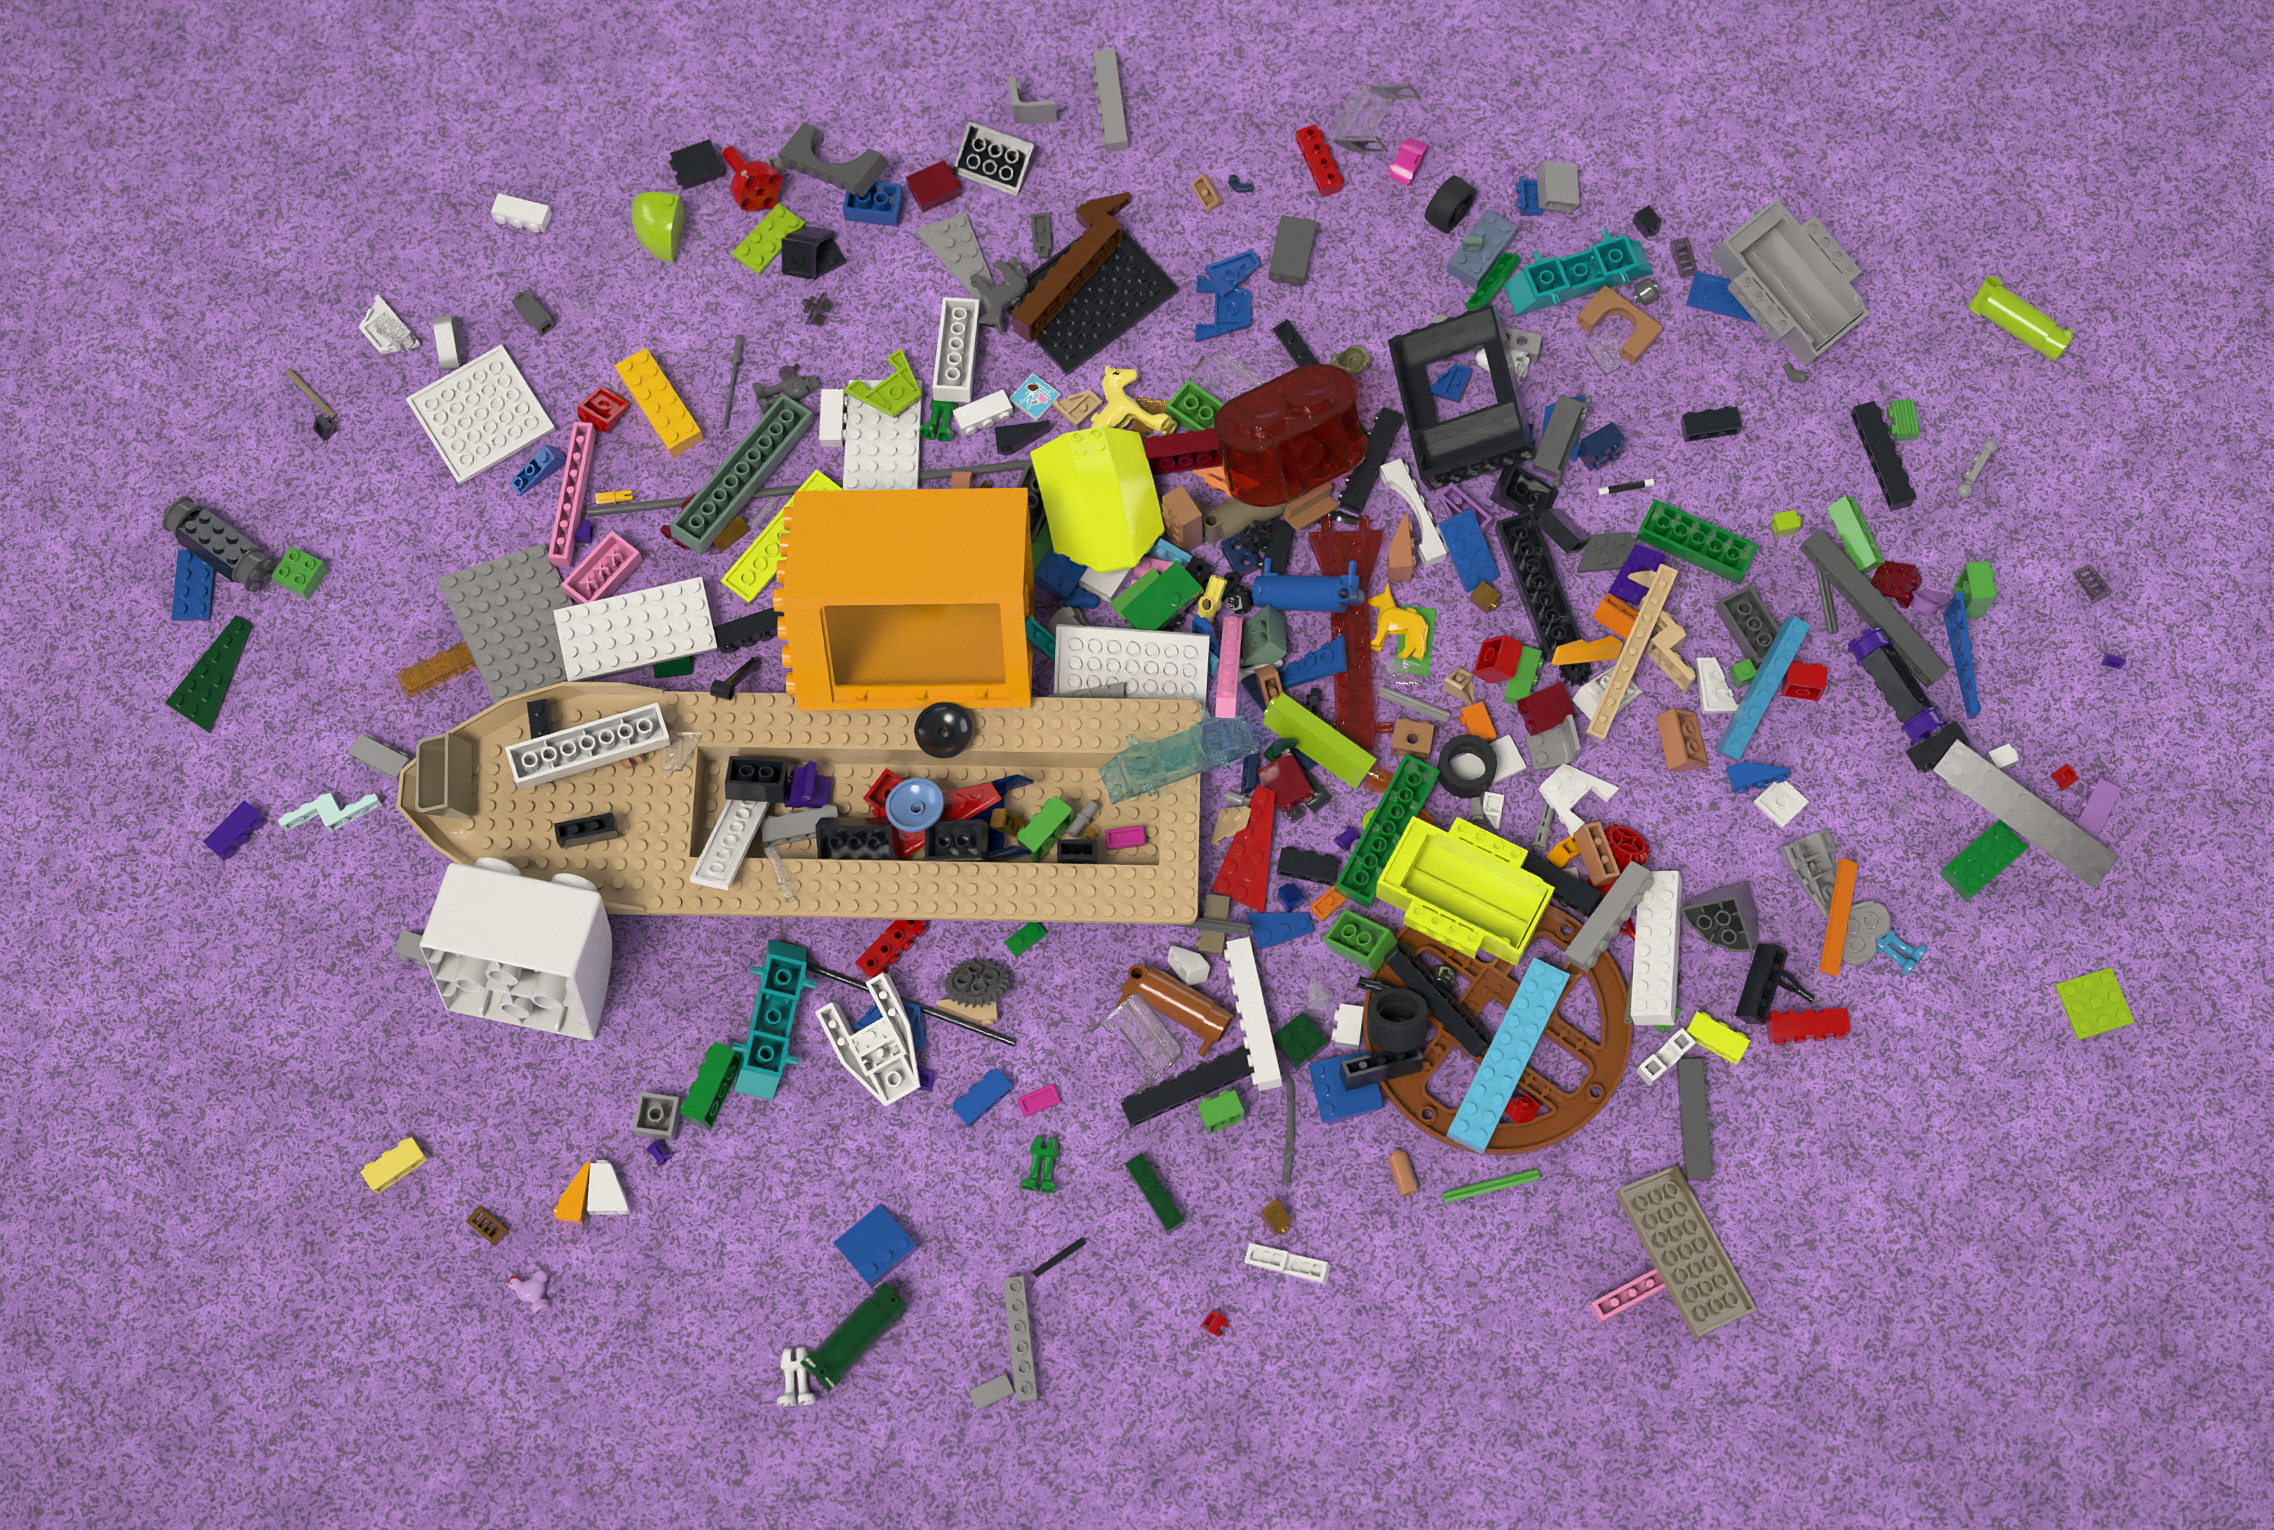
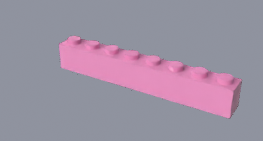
(572, 494)
(1229, 667)

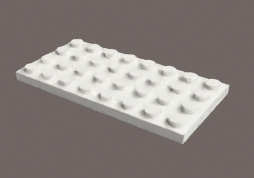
(880, 448)
(635, 630)
(1146, 660)

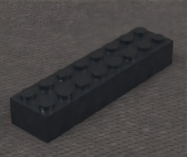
(1537, 583)

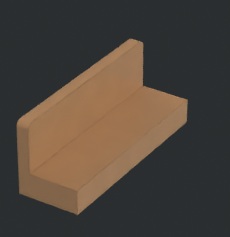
(1310, 507)

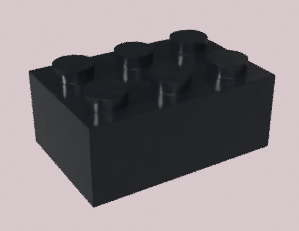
(756, 779)
(957, 841)

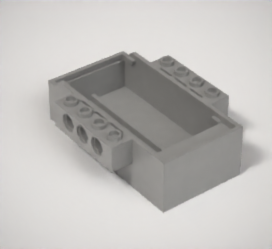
(1792, 280)

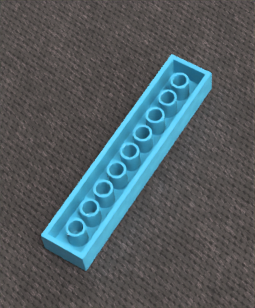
(1507, 1056)

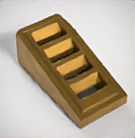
(1006, 822)
(500, 1233)

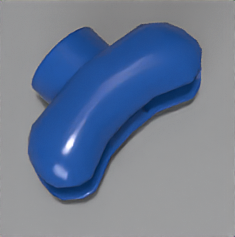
(1081, 599)

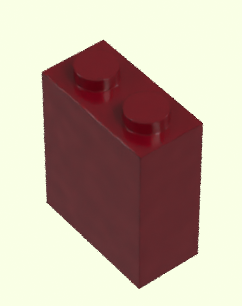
(934, 186)
(1545, 708)
(1288, 781)

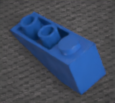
(538, 468)
(1751, 775)

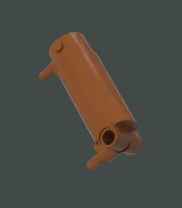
(1178, 1003)

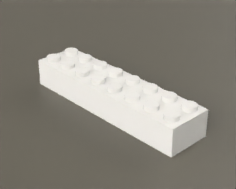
(587, 746)
(1657, 951)

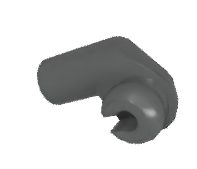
(1795, 375)

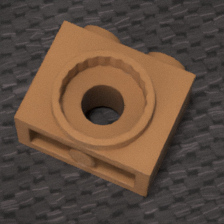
(1407, 729)

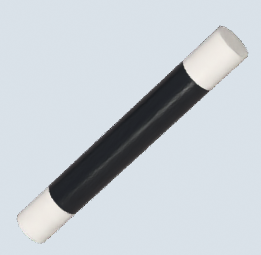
(1625, 487)

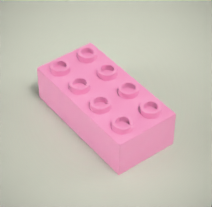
(602, 570)

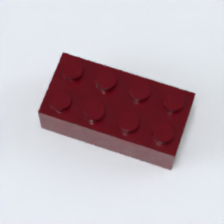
(1182, 452)

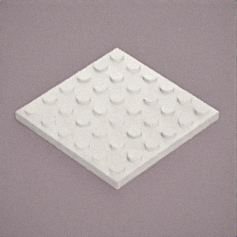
(480, 414)

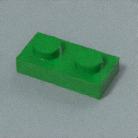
(1025, 938)

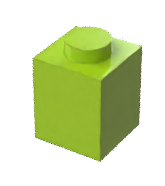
(1786, 523)

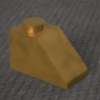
(1276, 1218)

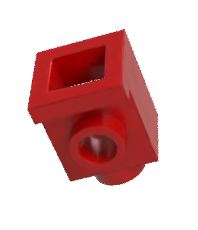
(1522, 1109)

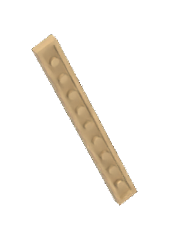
(1631, 652)

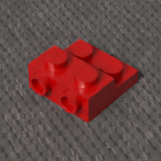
(602, 409)

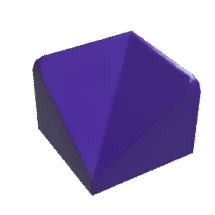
(585, 533)

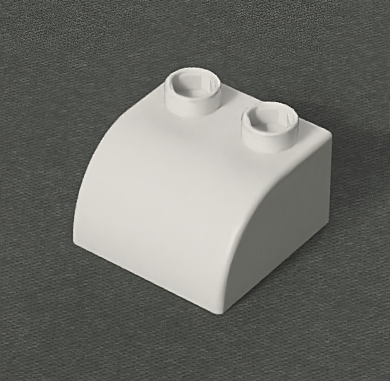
(520, 948)

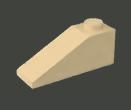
(986, 1016)

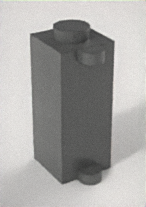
(533, 313)

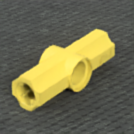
(1213, 593)

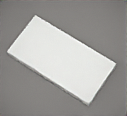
(1508, 762)

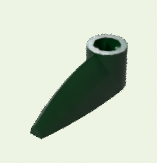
(1279, 748)

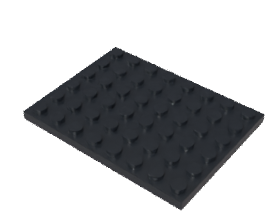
(1105, 307)

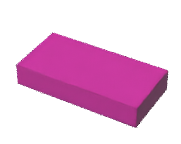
(1125, 837)
(1039, 1100)

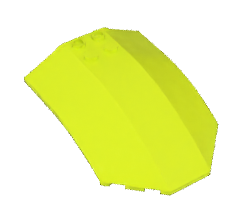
(1099, 497)

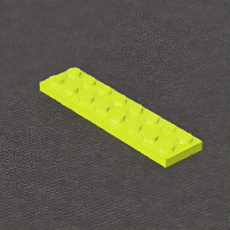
(759, 561)

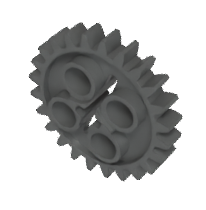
(976, 983)

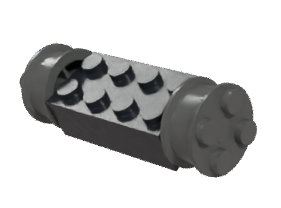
(218, 544)

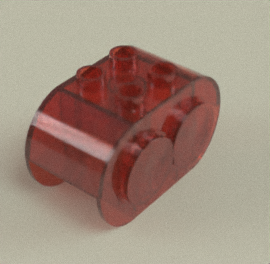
(1290, 435)

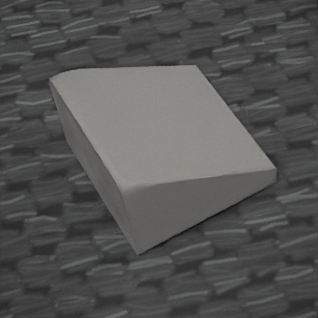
(776, 163)

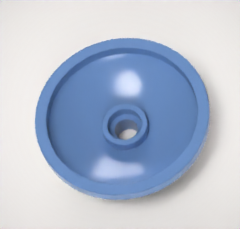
(911, 796)

